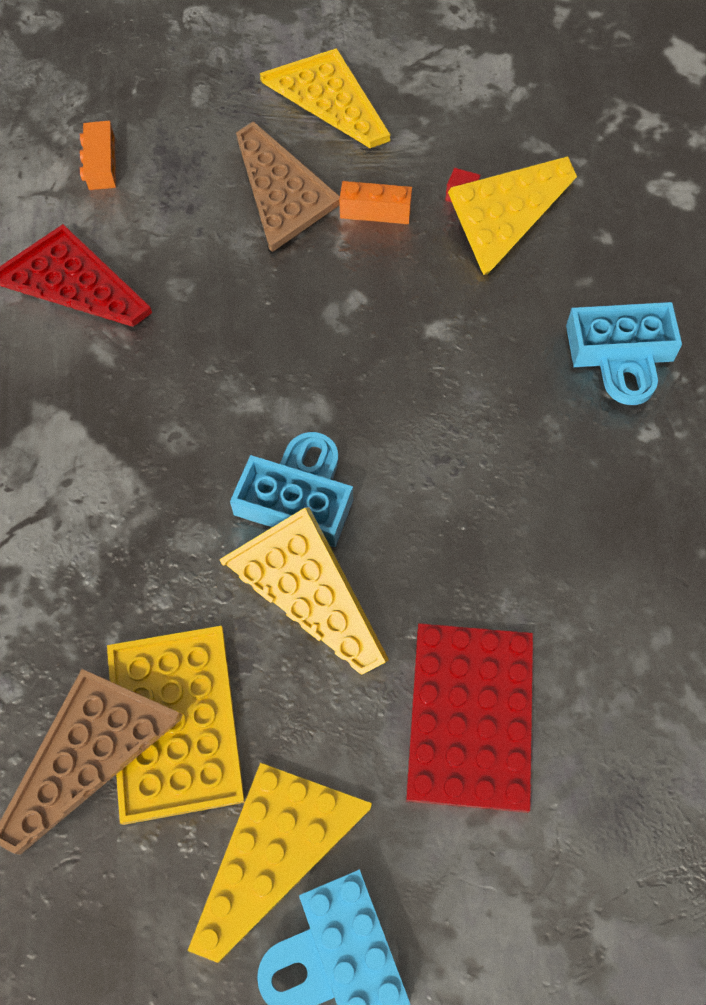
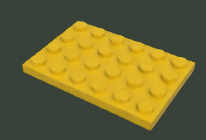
(198, 758)

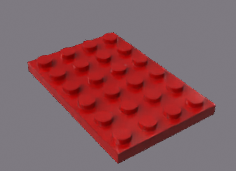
(471, 718)

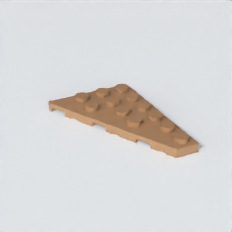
(283, 188)
(85, 747)

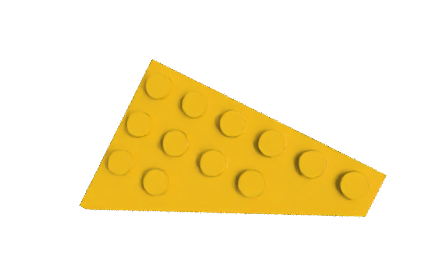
(505, 206)

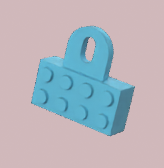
(624, 341)
(276, 491)
(341, 952)

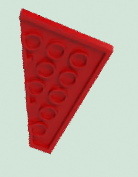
(71, 275)

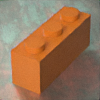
(98, 155)
(375, 202)

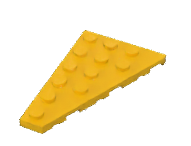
(331, 93)
(303, 578)
(276, 842)

